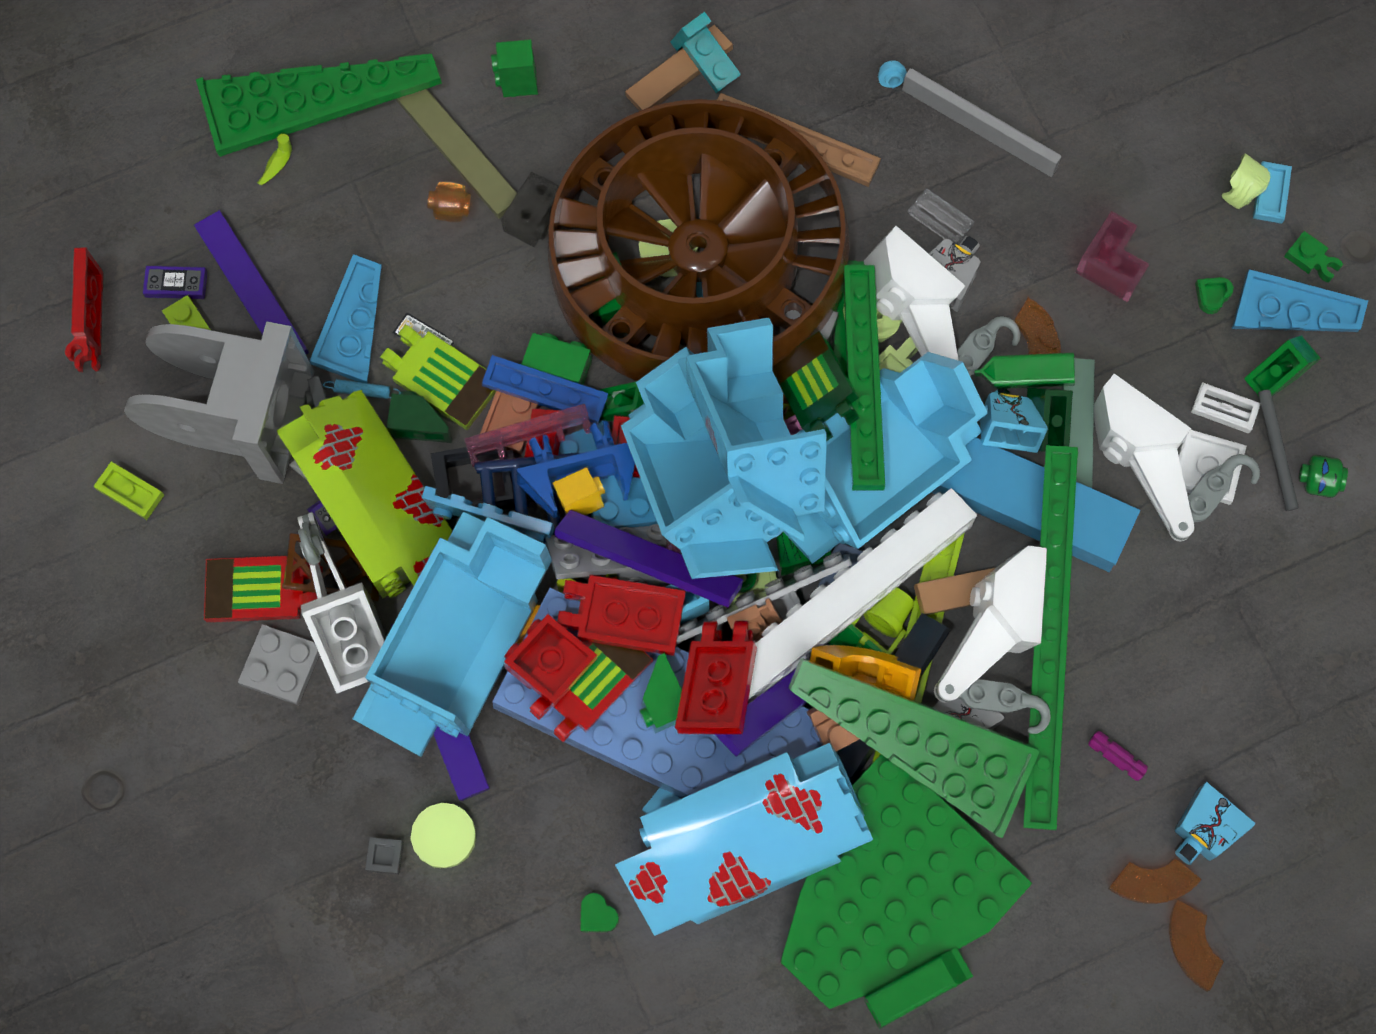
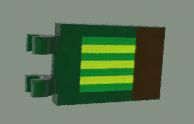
(816, 385)

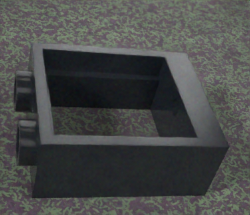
(457, 457)

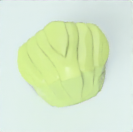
(1247, 182)

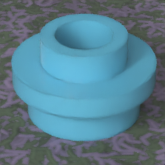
(891, 74)

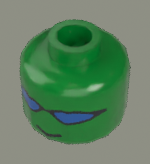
(1323, 476)

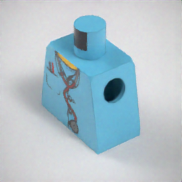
(1012, 422)
(1209, 825)

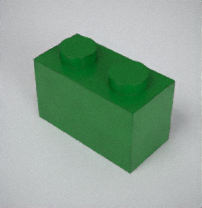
(515, 68)
(558, 358)

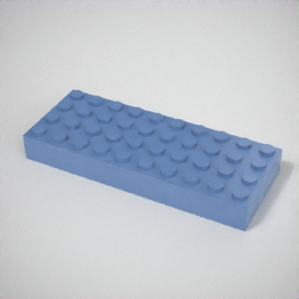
(665, 759)

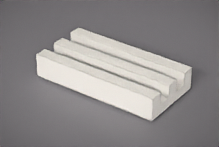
(1223, 418)

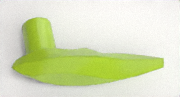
(278, 159)

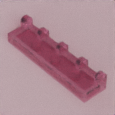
(527, 430)

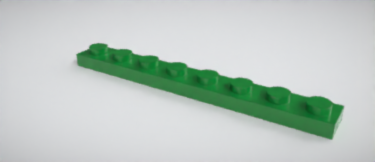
(864, 375)

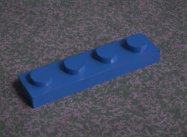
(542, 388)

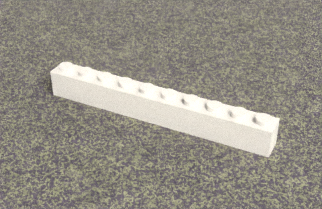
(858, 588)

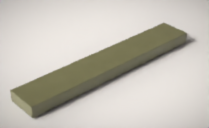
(459, 150)

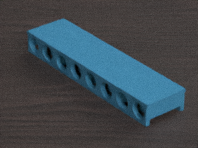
(1012, 494)

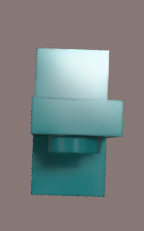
(706, 53)

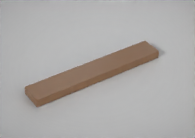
(839, 157)

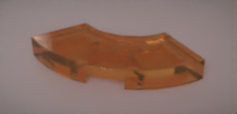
(1037, 329)
(1155, 885)
(1191, 946)

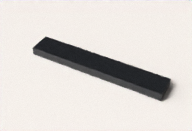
(916, 651)

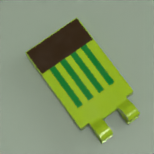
(440, 375)

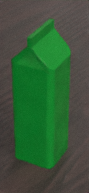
(1029, 371)
(917, 987)

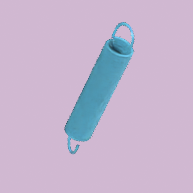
(368, 389)

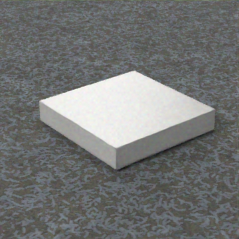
(1204, 453)

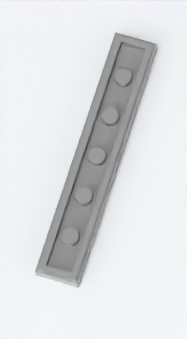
(981, 122)

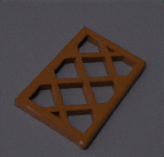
(310, 587)

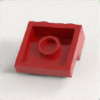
(549, 659)

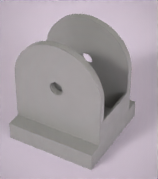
(251, 395)

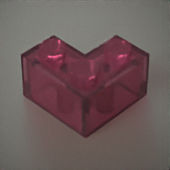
(1108, 262)

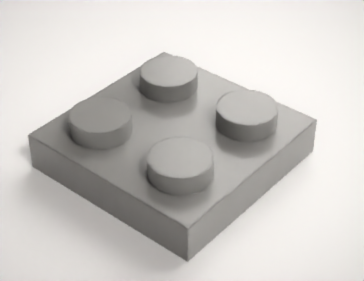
(279, 665)

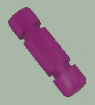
(1118, 756)

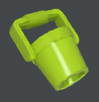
(888, 617)

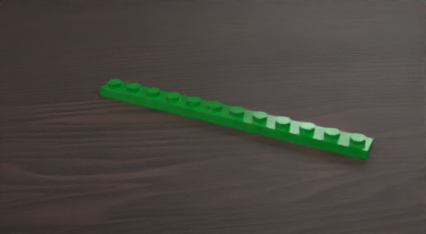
(1050, 654)

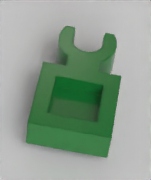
(1309, 254)

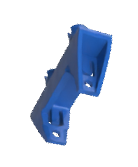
(604, 462)

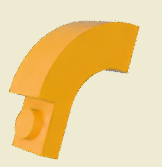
(870, 666)

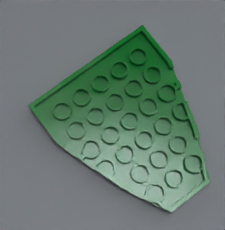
(899, 898)

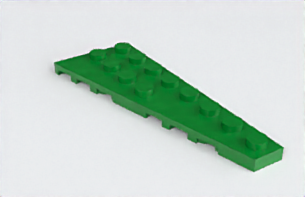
(263, 106)
(953, 757)

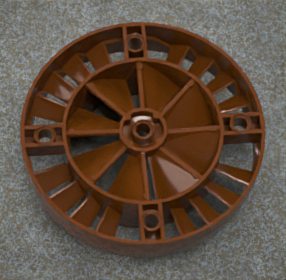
(743, 226)

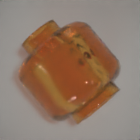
(449, 202)

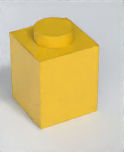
(580, 492)

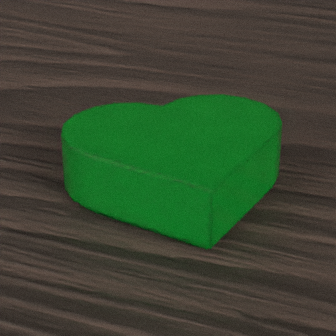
(1213, 293)
(596, 915)

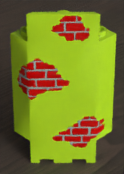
(366, 489)

